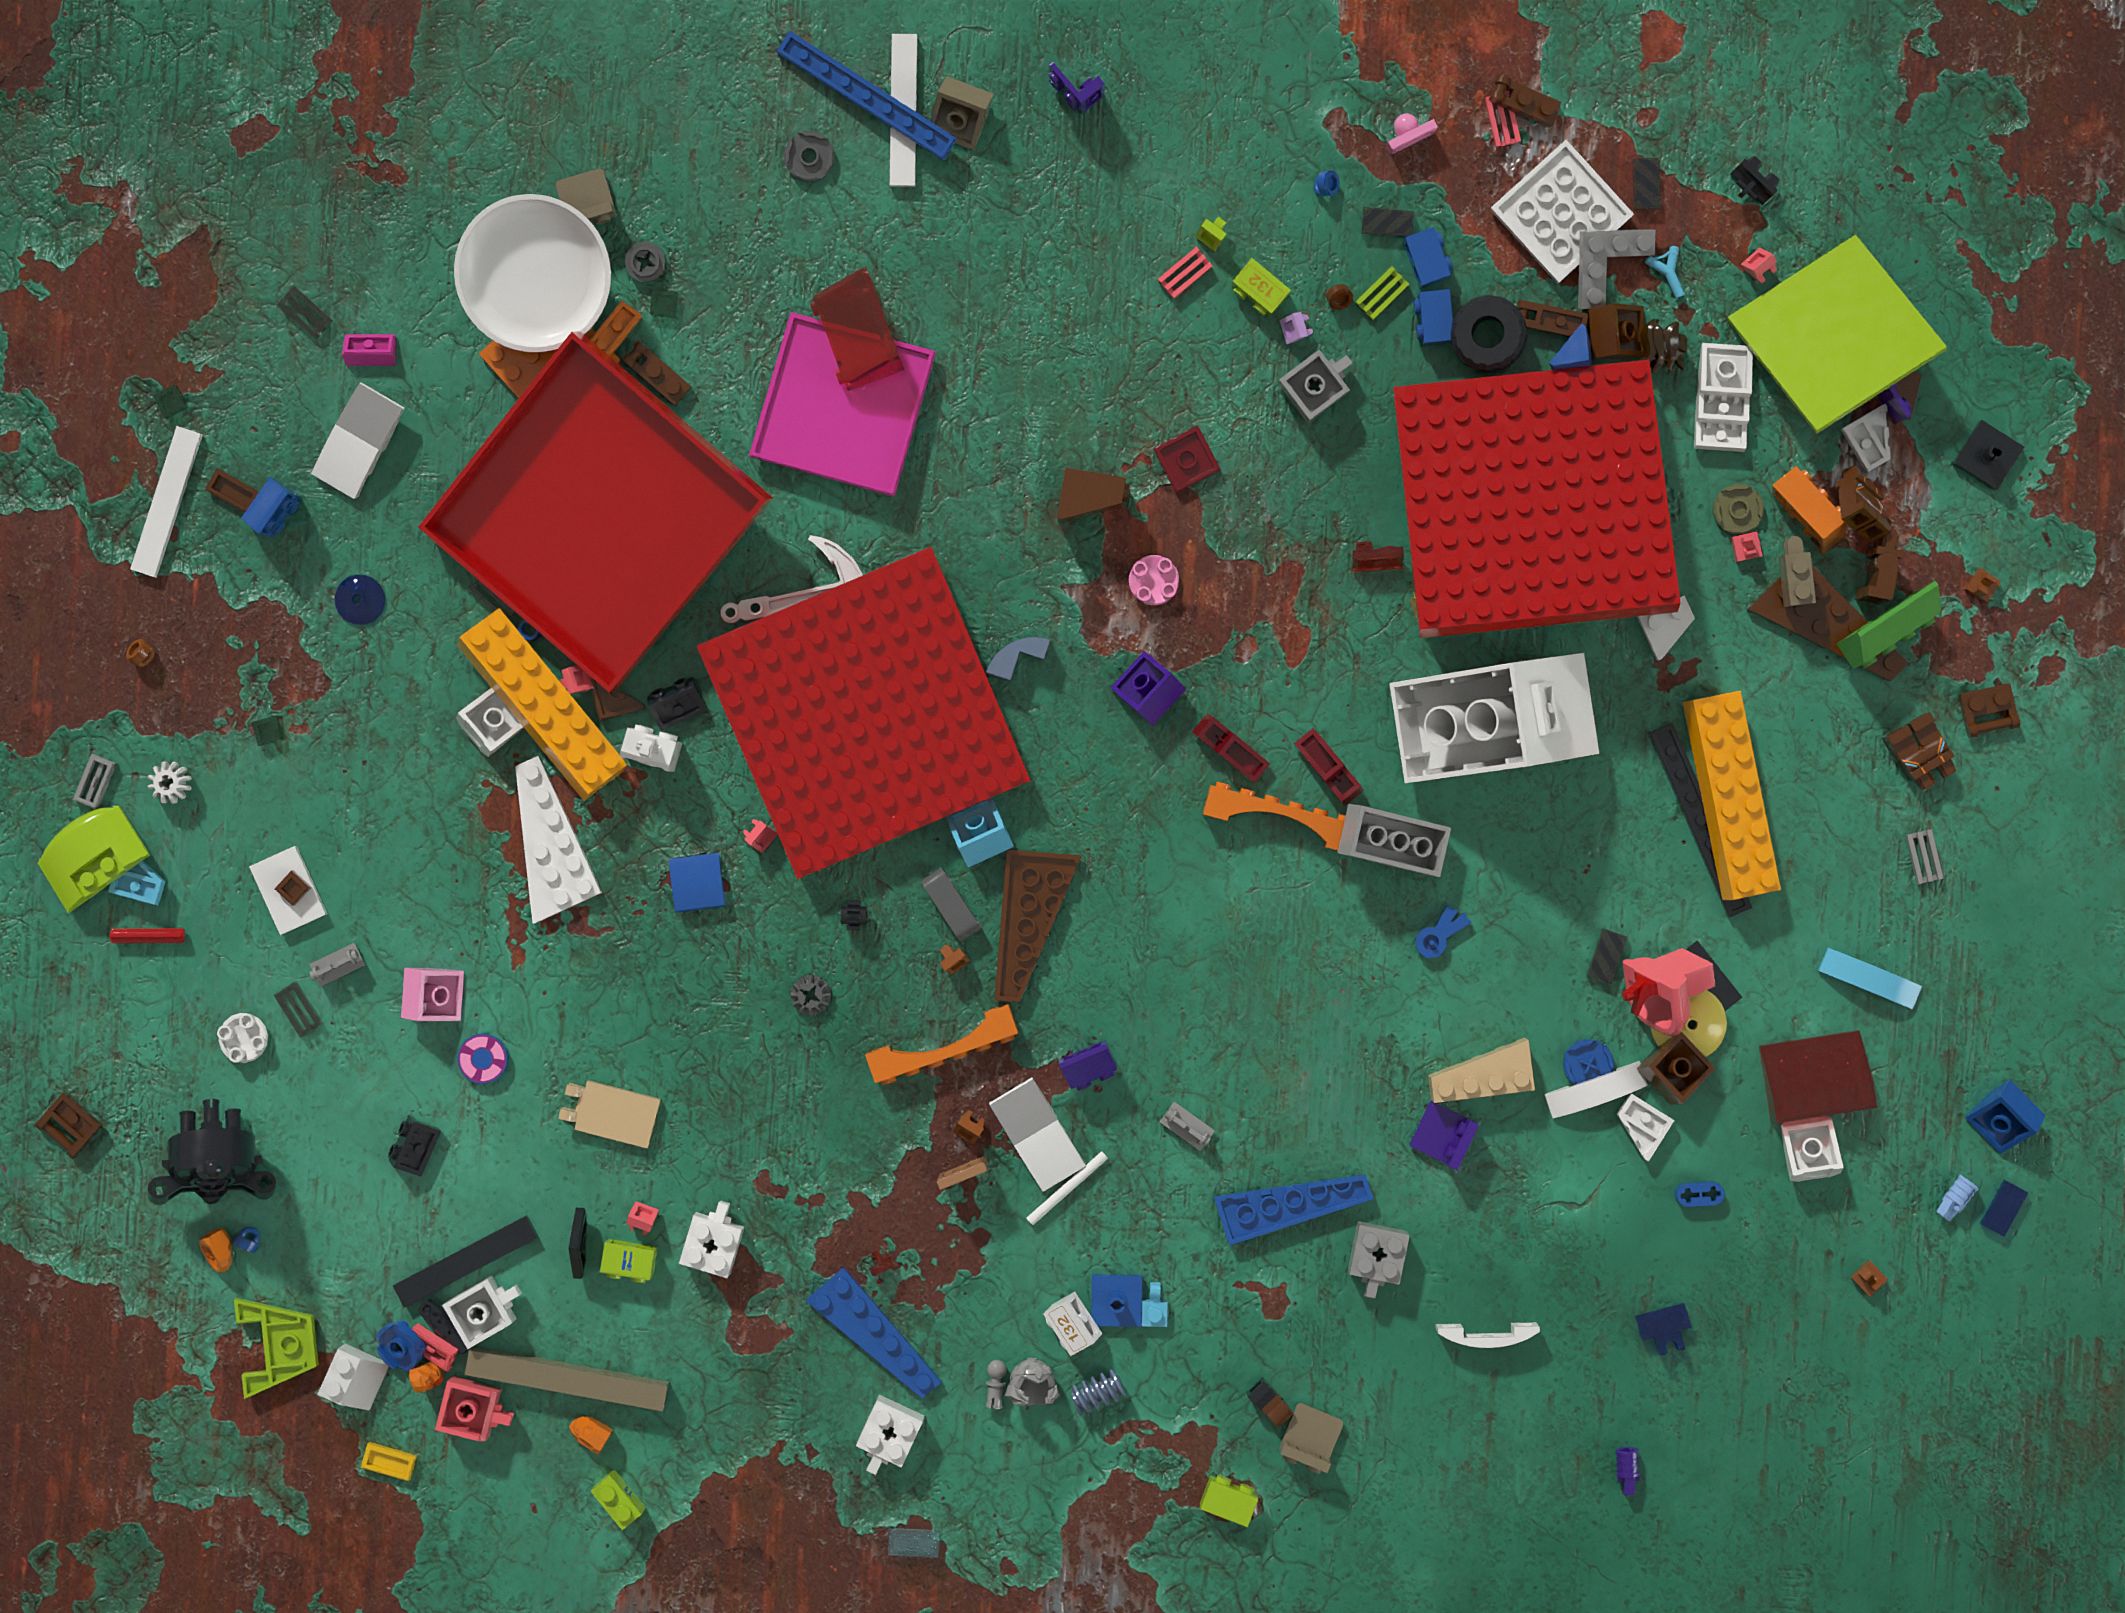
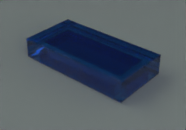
(2004, 1208)

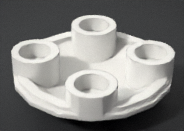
(243, 1037)

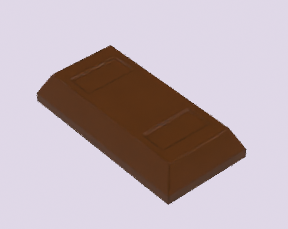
(231, 490)

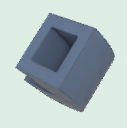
(1006, 659)

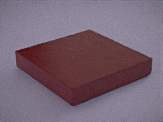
(1186, 459)

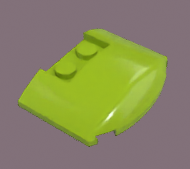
(91, 855)

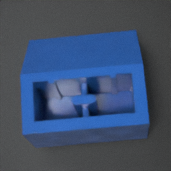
(271, 508)

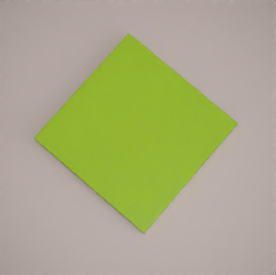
(1836, 334)

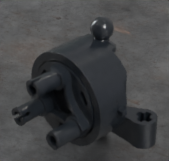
(211, 1159)

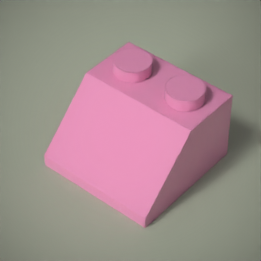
(432, 994)

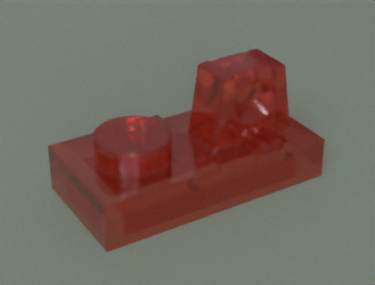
(1370, 559)

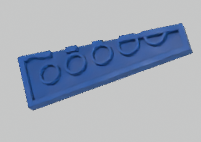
(1274, 1208)
(861, 1319)

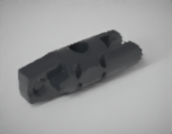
(441, 1324)

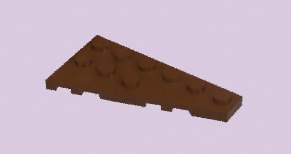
(1823, 622)
(1031, 899)

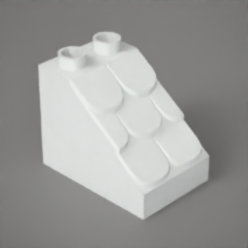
(1488, 718)

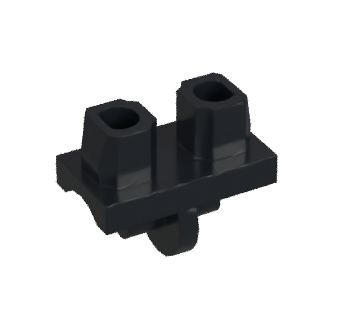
(1753, 182)

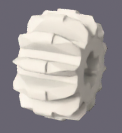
(164, 774)

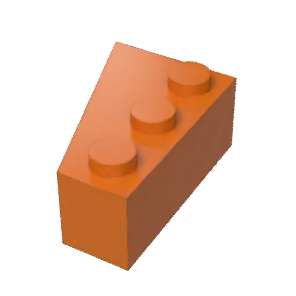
(1810, 508)

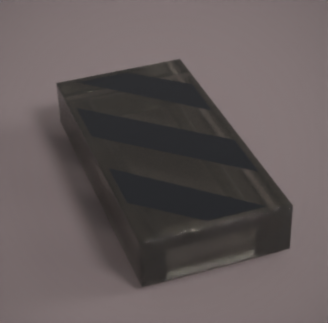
(1646, 184)
(1387, 222)
(1606, 956)

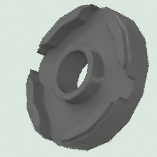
(809, 171)

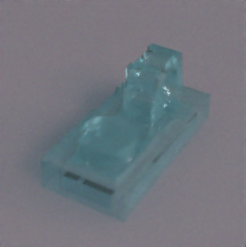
(913, 1542)

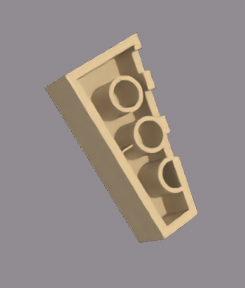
(1489, 1074)

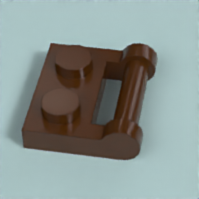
(1986, 702)
(73, 1119)

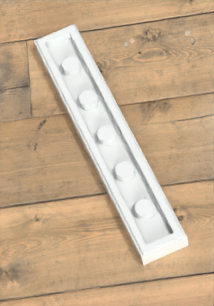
(904, 90)
(166, 501)

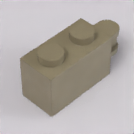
(1796, 574)

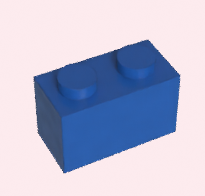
(1427, 257)
(1434, 317)

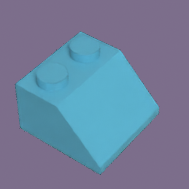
(979, 832)

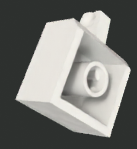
(651, 749)
(725, 1236)
(492, 1300)
(887, 1447)

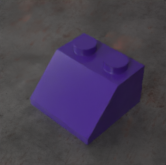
(1148, 688)
(1088, 1065)

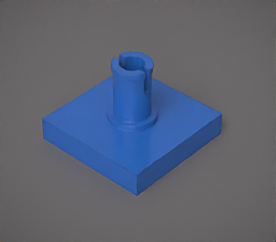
(1117, 1300)

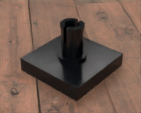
(1988, 455)

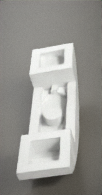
(1595, 1091)
(1518, 1333)

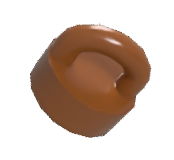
(140, 653)

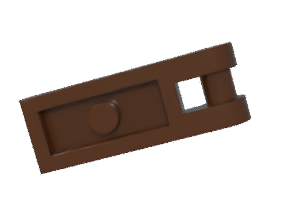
(1525, 101)
(1551, 318)
(657, 373)

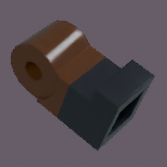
(1270, 1402)

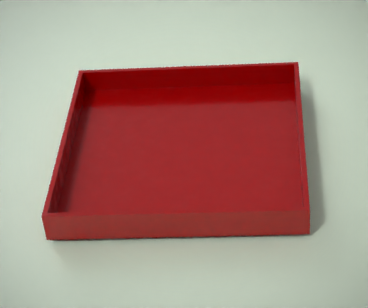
(1535, 499)
(594, 511)
(864, 712)

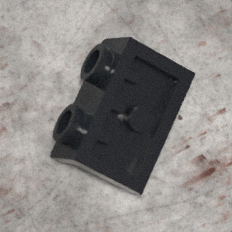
(675, 703)
(413, 1146)

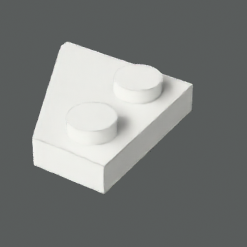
(1869, 438)
(1665, 629)
(1644, 1124)

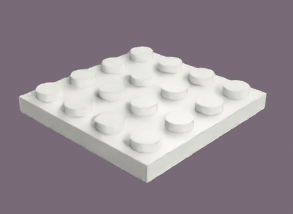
(1555, 205)

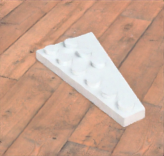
(554, 857)

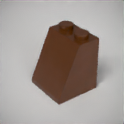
(1090, 494)

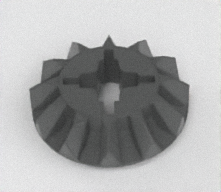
(642, 250)
(822, 992)

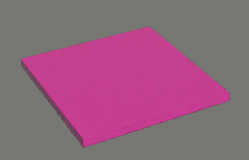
(836, 432)

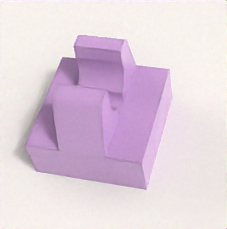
(1294, 327)

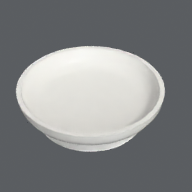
(532, 272)

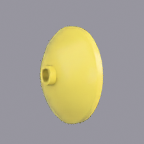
(1710, 1024)

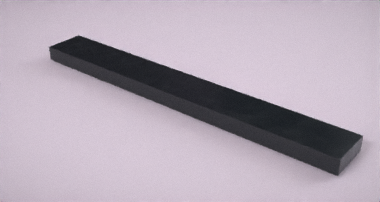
(1690, 801)

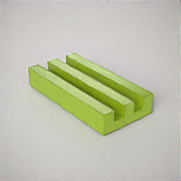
(1397, 278)

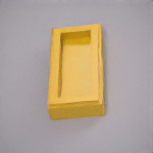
(388, 1461)

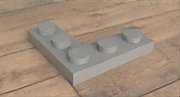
(1593, 254)

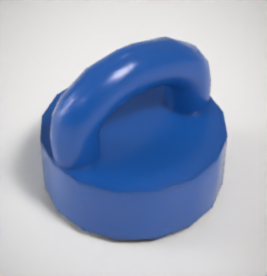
(1326, 183)
(245, 1243)

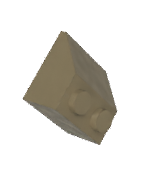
(961, 111)

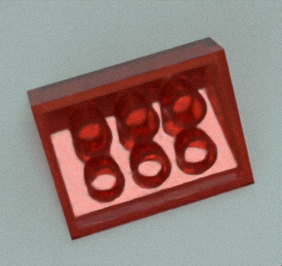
(1817, 1077)

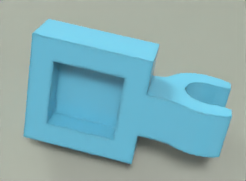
(1154, 1310)

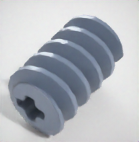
(1097, 1391)

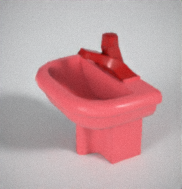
(1662, 988)

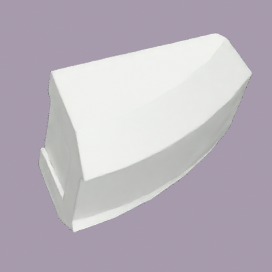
(488, 722)
(1811, 1149)

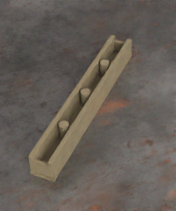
(567, 1378)

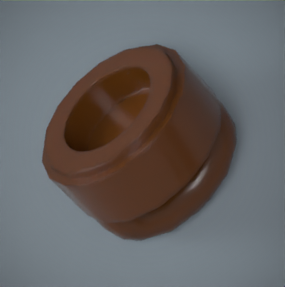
(1339, 296)

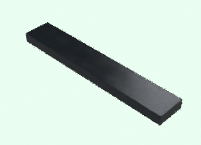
(465, 1261)

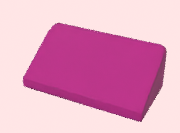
(369, 349)

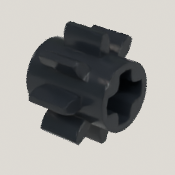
(854, 915)

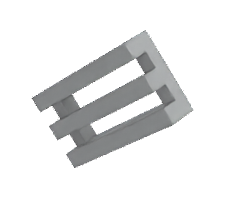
(103, 785)
(1933, 853)

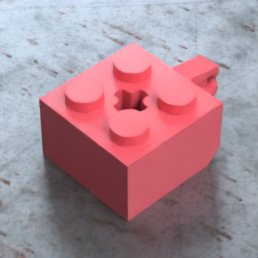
(482, 1400)

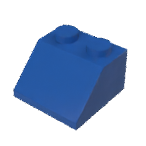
(2006, 1117)

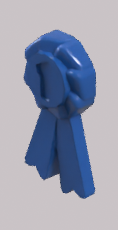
(1432, 940)

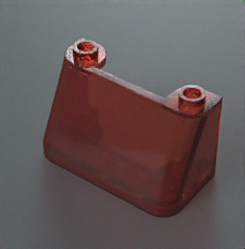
(857, 330)

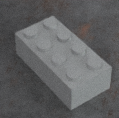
(1394, 840)

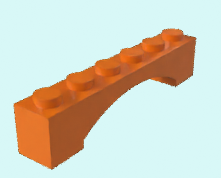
(1223, 803)
(887, 1063)

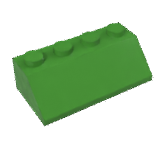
(1891, 626)

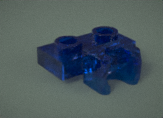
(1664, 1326)

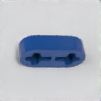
(1699, 1187)

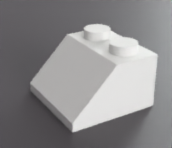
(353, 1378)

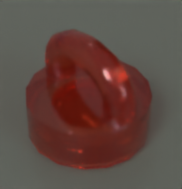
(880, 1264)

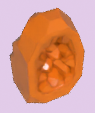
(217, 1249)
(425, 1376)
(590, 1433)

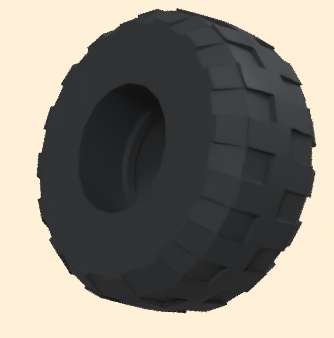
(1480, 310)

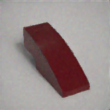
(1231, 747)
(1329, 767)

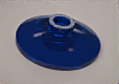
(372, 599)

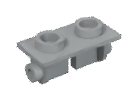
(336, 965)
(1187, 1126)

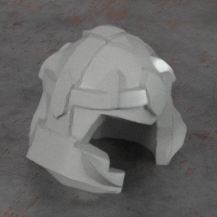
(1032, 1384)

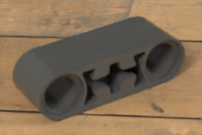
(951, 904)

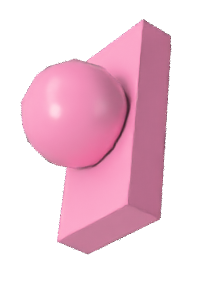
(1409, 132)

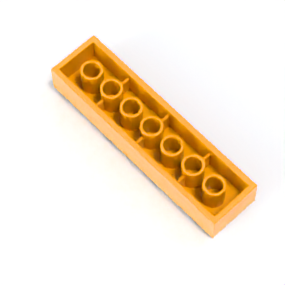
(541, 704)
(1731, 796)

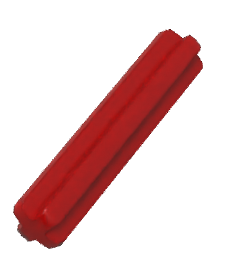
(148, 935)

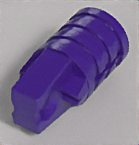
(1627, 1467)

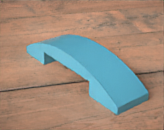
(1870, 978)

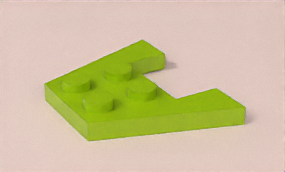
(287, 1342)

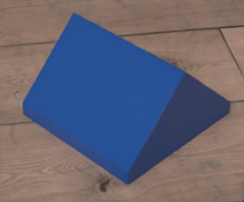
(1575, 351)

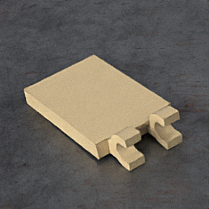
(612, 1112)

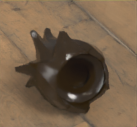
(1663, 345)

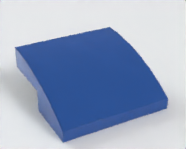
(697, 882)

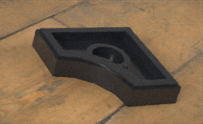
(577, 1243)

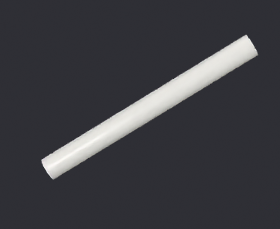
(1067, 1188)

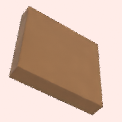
(962, 1172)

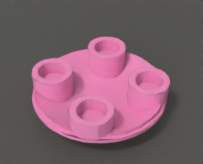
(1153, 580)

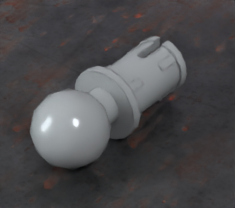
(996, 1370)

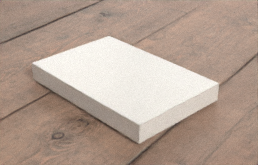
(270, 873)

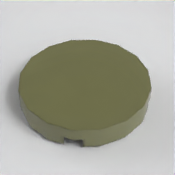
(1738, 509)

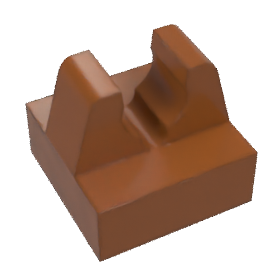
(1982, 585)
(953, 959)
(967, 1129)
(1869, 1278)

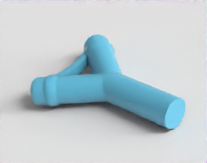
(1668, 270)

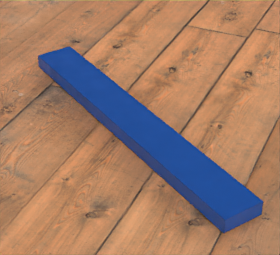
(866, 95)

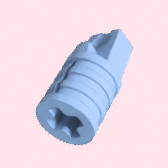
(1957, 1198)

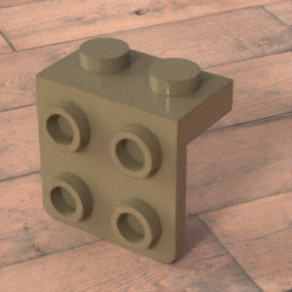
(589, 195)
(1310, 1438)

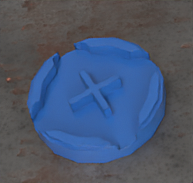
(1587, 1060)

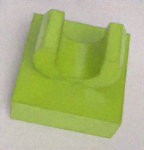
(1211, 233)

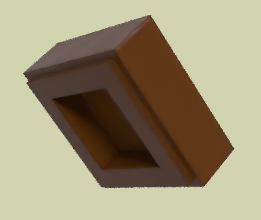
(293, 888)

